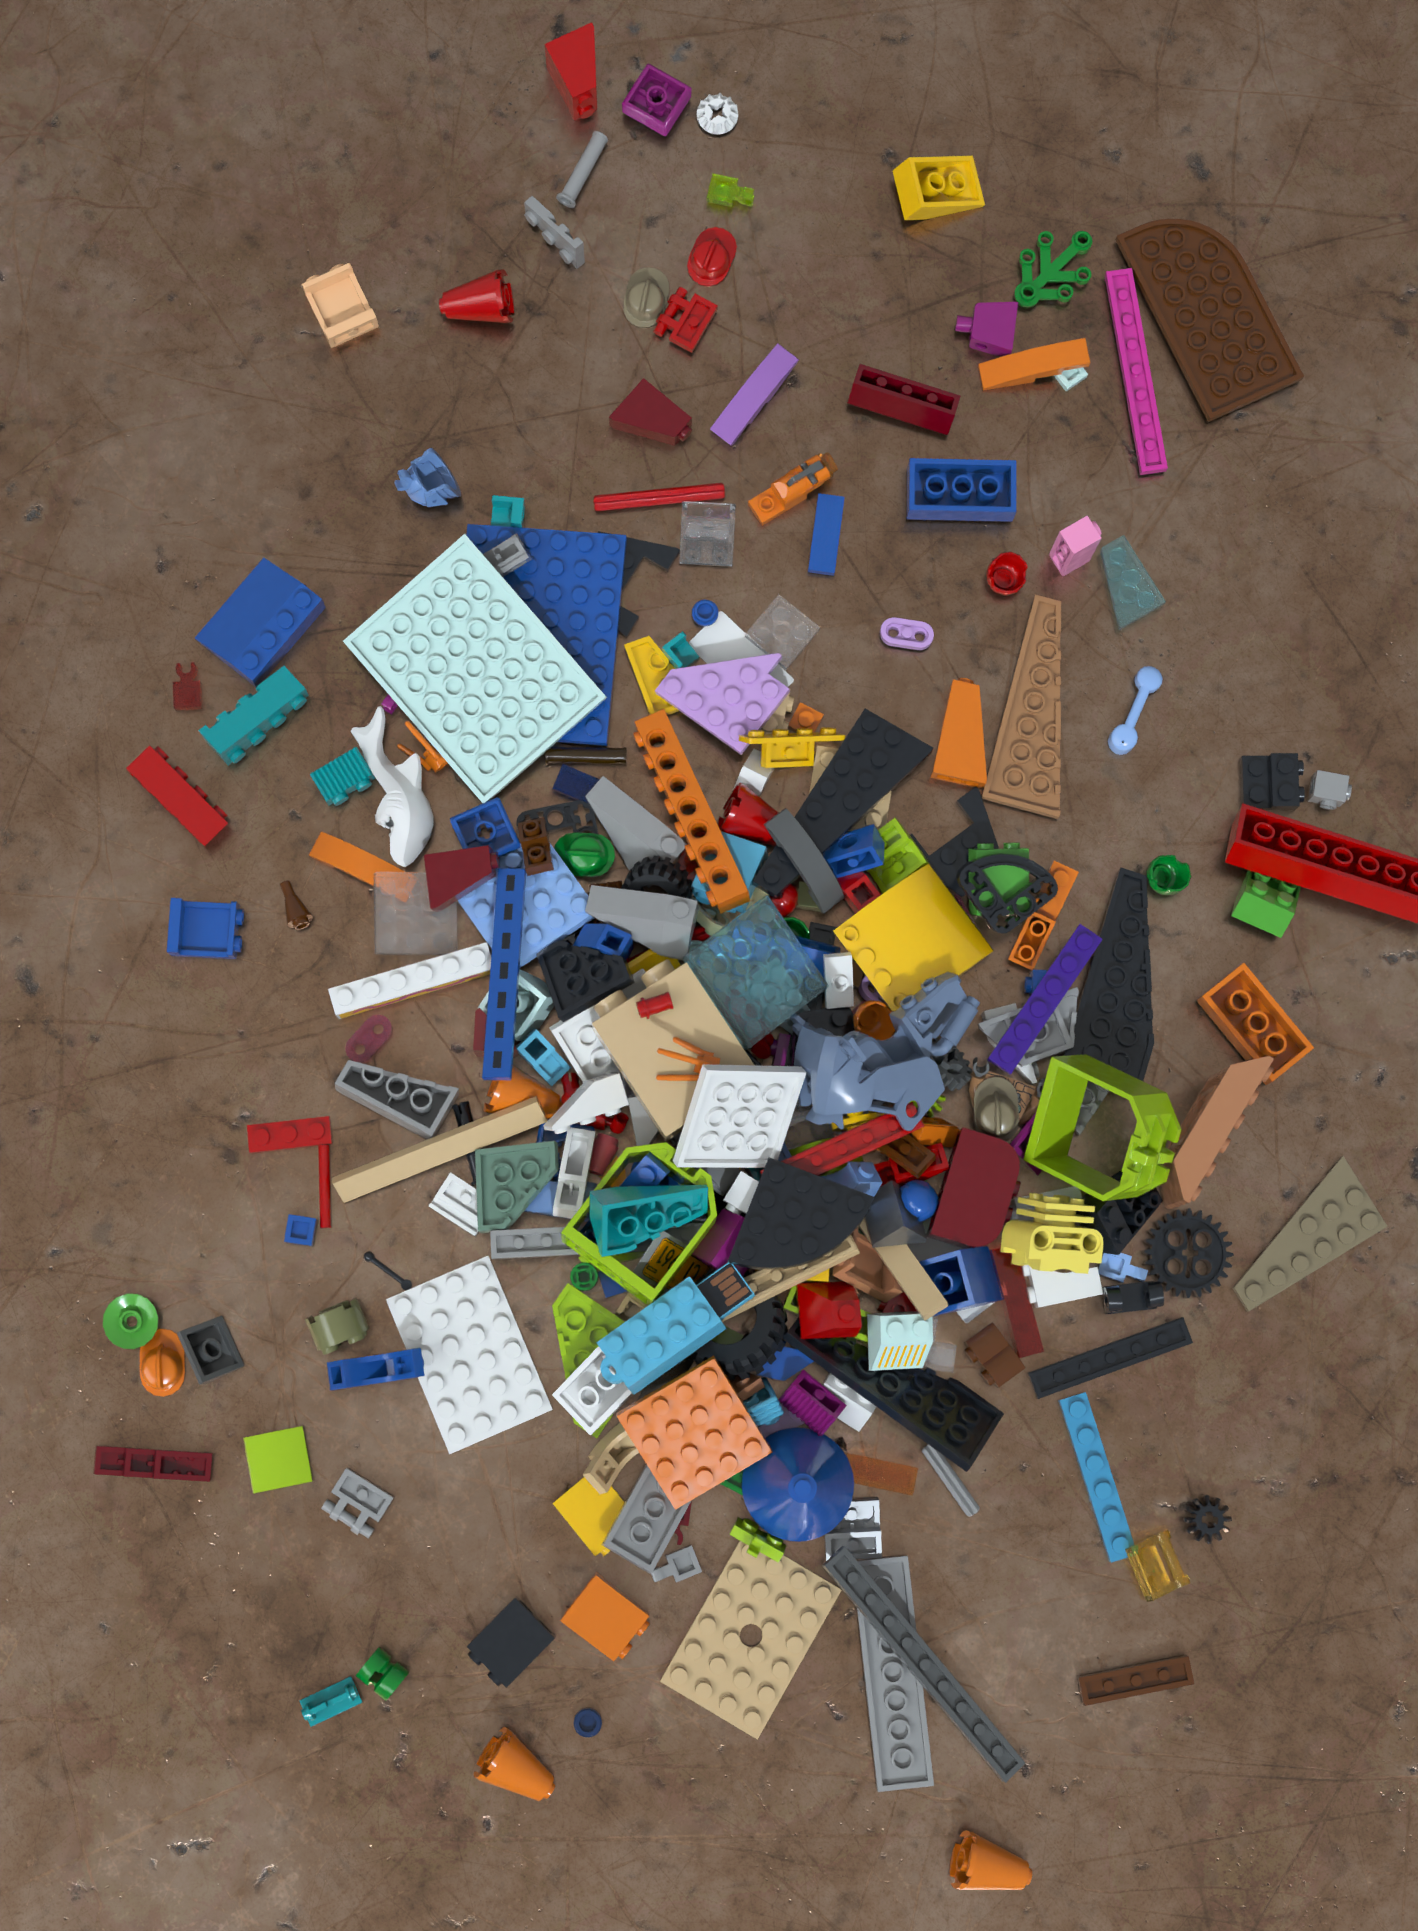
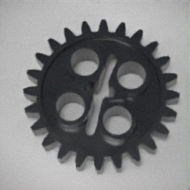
(1213, 1254)

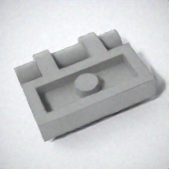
(362, 1495)

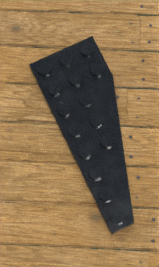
(1116, 998)
(929, 1406)

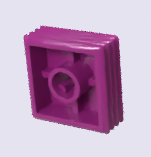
(651, 85)

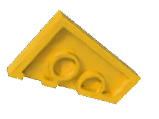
(649, 668)

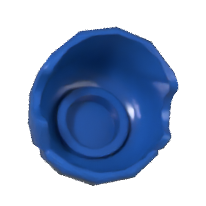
(920, 1199)

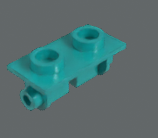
(330, 1701)

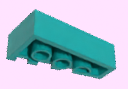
(255, 716)

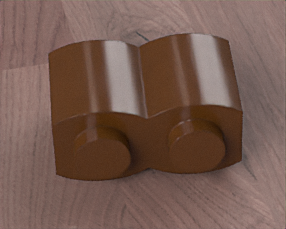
(994, 1356)

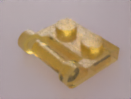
(1150, 1569)

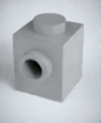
(1329, 789)

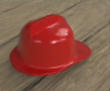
(711, 256)

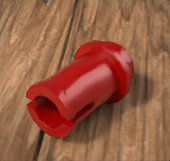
(654, 1005)

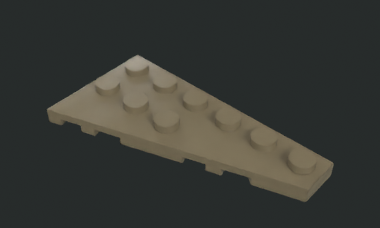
(1320, 1230)

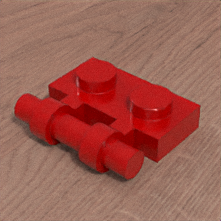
(692, 323)

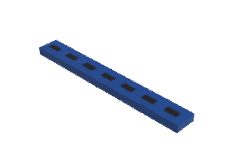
(504, 974)

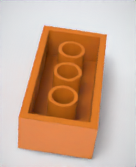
(1254, 1021)

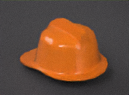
(162, 1363)

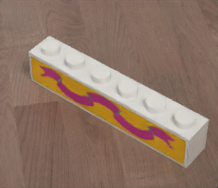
(411, 981)

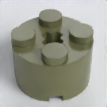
(337, 1325)

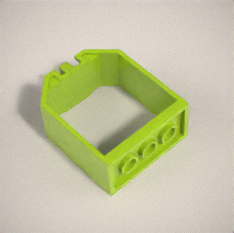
(1058, 1117)
(608, 1264)

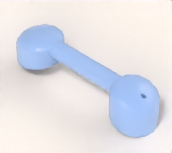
(1147, 681)

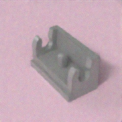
(508, 555)

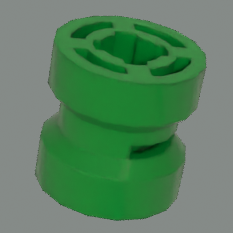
(584, 1280)

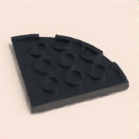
(796, 1218)

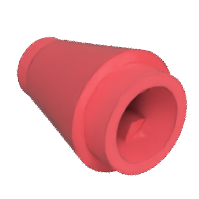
(602, 1154)

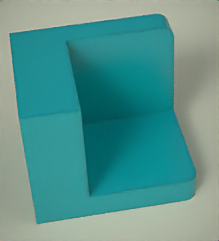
(507, 511)
(680, 652)

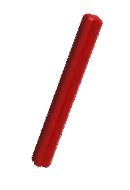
(659, 496)

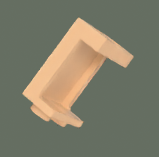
(339, 304)

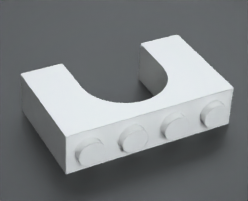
(1056, 1287)

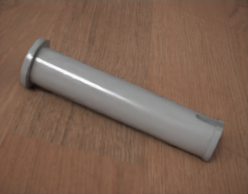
(582, 169)

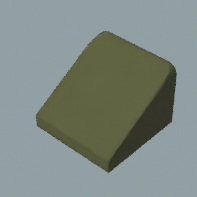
(804, 899)

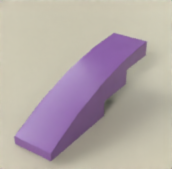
(754, 394)

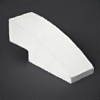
(573, 1172)

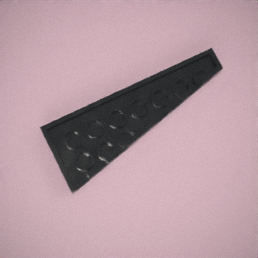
(856, 779)

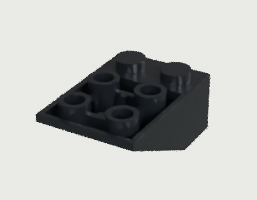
(1120, 1218)

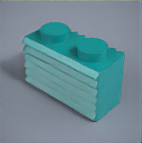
(343, 777)

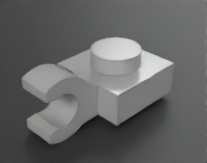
(680, 1564)

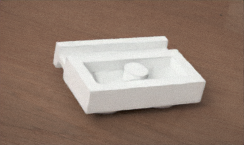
(457, 1203)

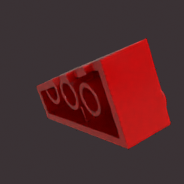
(177, 795)

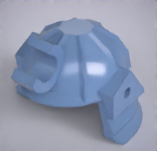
(428, 480)

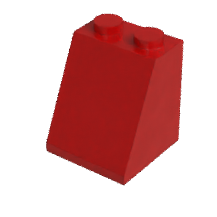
(573, 70)

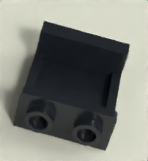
(510, 1642)

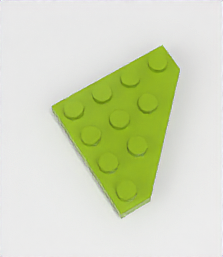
(579, 1326)

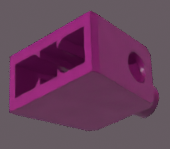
(990, 327)

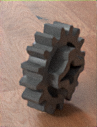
(953, 1068)

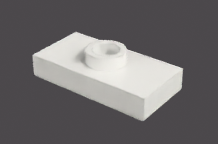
(839, 977)

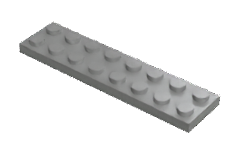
(892, 1691)

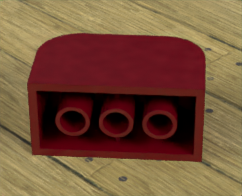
(976, 1191)

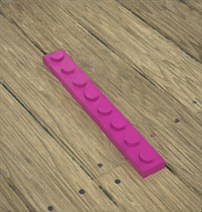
(1136, 371)

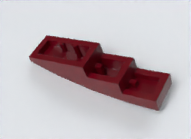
(152, 1463)

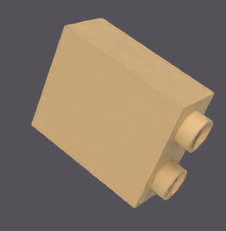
(635, 1040)

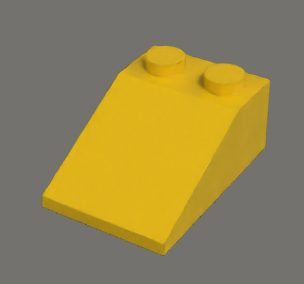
(937, 186)

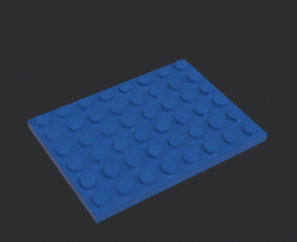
(577, 596)

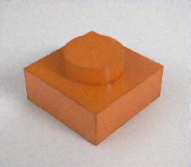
(805, 718)

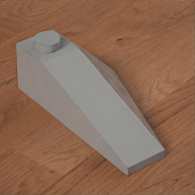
(631, 826)
(653, 919)

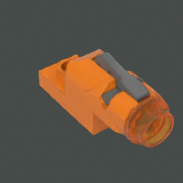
(792, 487)

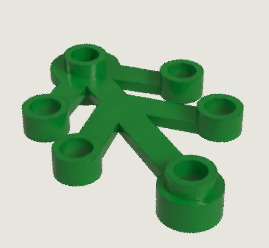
(1051, 271)

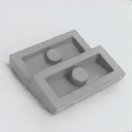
(858, 1530)

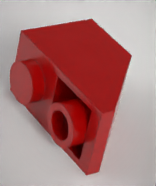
(858, 890)

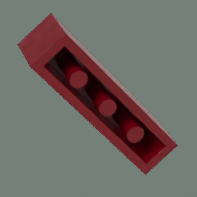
(903, 399)

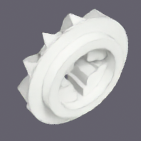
(719, 124)

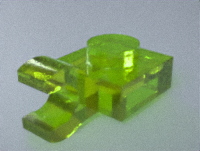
(725, 190)

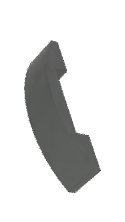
(806, 859)

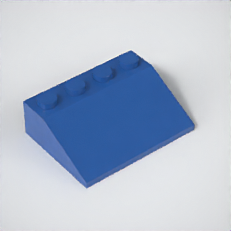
(261, 622)

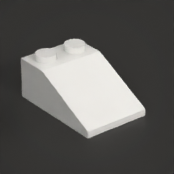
(589, 1395)

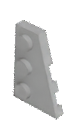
(570, 250)

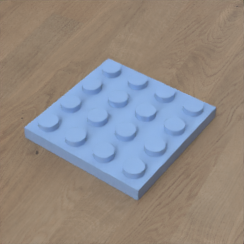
(552, 905)

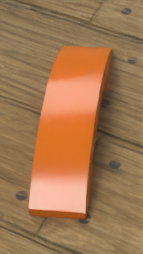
(349, 858)

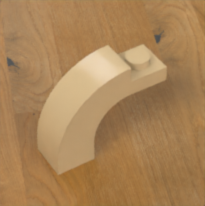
(609, 1458)

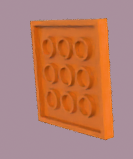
(694, 1432)

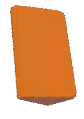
(936, 1131)

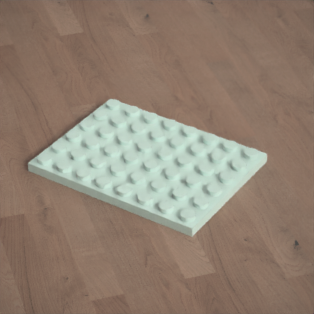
(474, 669)

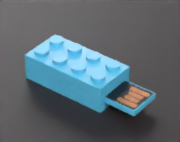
(672, 1328)

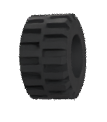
(659, 873)

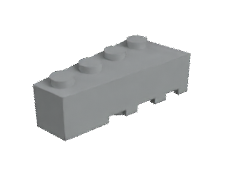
(400, 1098)

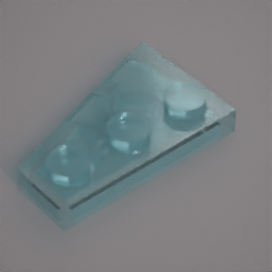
(1129, 583)

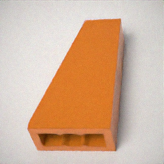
(961, 738)

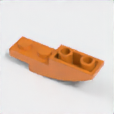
(1040, 924)

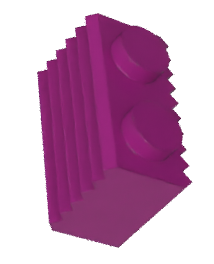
(812, 1403)

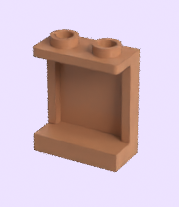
(868, 1271)

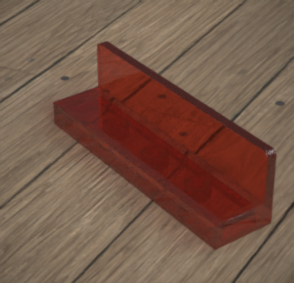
(1016, 1305)

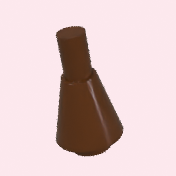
(296, 912)

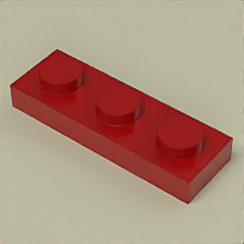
(289, 1134)

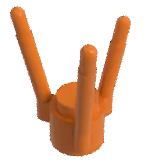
(433, 757)
(704, 1058)

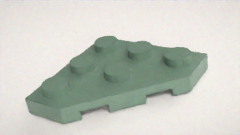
(510, 1180)

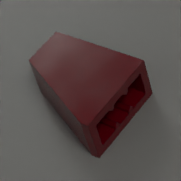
(651, 416)
(458, 873)

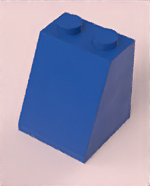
(964, 1278)

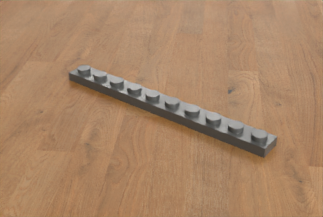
(923, 1664)

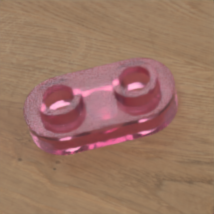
(366, 1037)

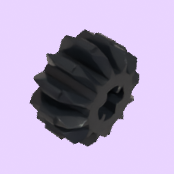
(1212, 1510)

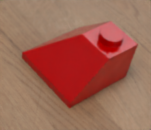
(828, 1310)

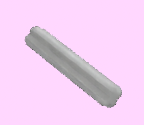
(951, 1480)

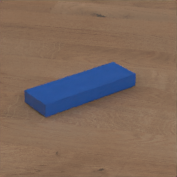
(826, 534)

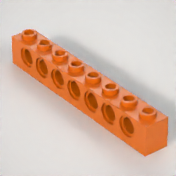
(658, 728)

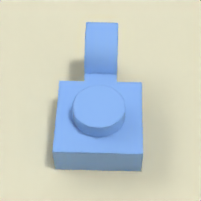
(1118, 1267)

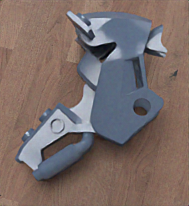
(856, 1068)

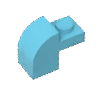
(542, 1057)

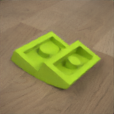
(900, 856)
(277, 1459)

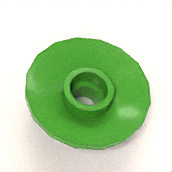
(116, 1321)

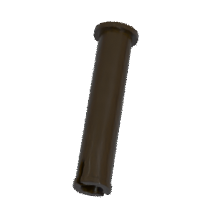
(586, 755)

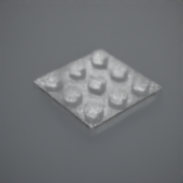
(405, 920)

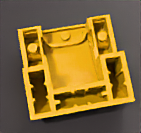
(912, 936)

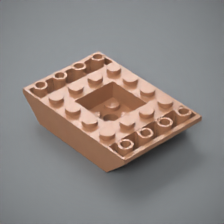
(1208, 1126)

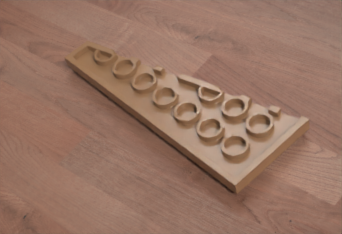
(1027, 747)

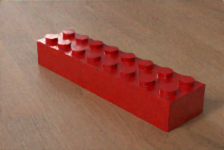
(1324, 862)

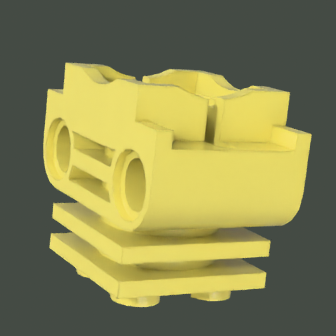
(1052, 1237)

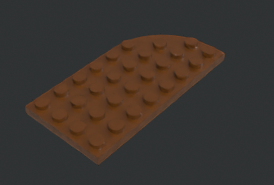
(1209, 313)

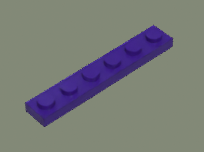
(1044, 999)

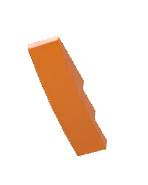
(1034, 363)

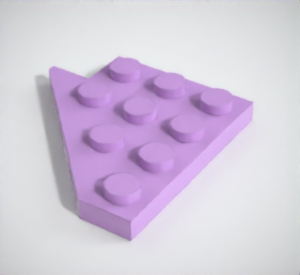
(726, 695)

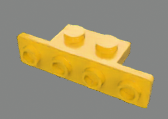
(787, 748)

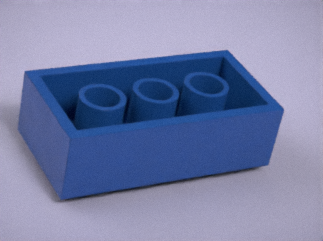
(961, 489)

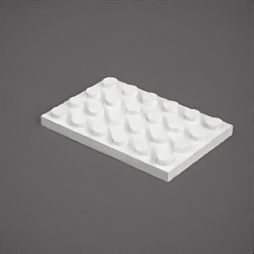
(472, 1354)

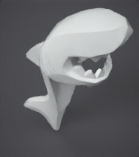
(404, 800)

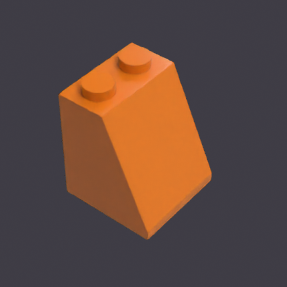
(606, 1617)

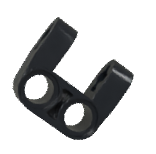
(1133, 1297)

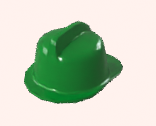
(586, 853)

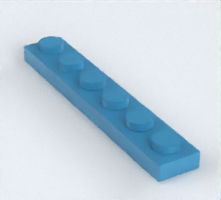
(1097, 1475)

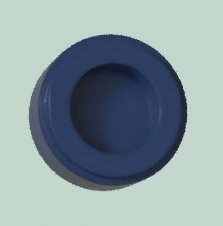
(587, 1722)

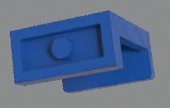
(204, 929)

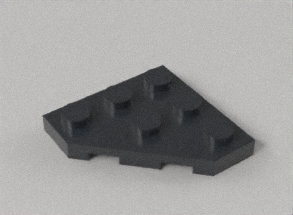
(581, 976)

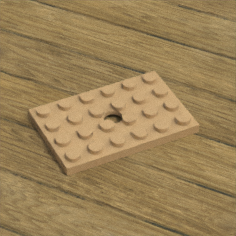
(742, 1680)

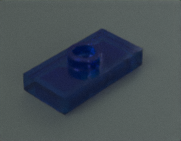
(574, 783)

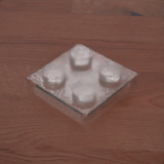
(782, 631)

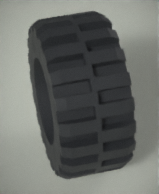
(754, 1349)

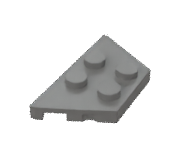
(1053, 1038)

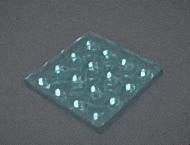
(756, 972)

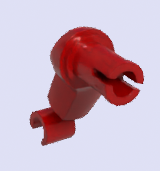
(617, 1123)

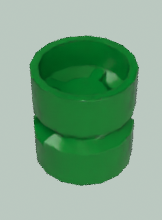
(380, 1663)

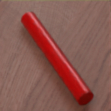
(324, 1186)

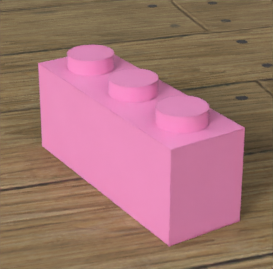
(1075, 545)

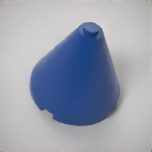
(800, 1486)

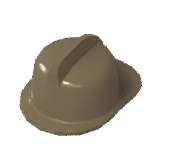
(646, 297)
(996, 1108)

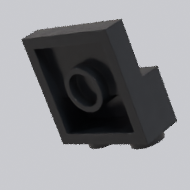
(1272, 781)

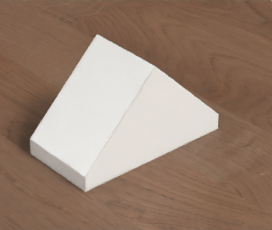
(753, 774)

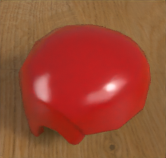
(1006, 573)
(786, 901)

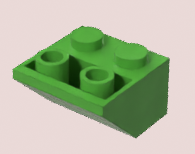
(1266, 903)

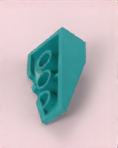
(636, 1213)

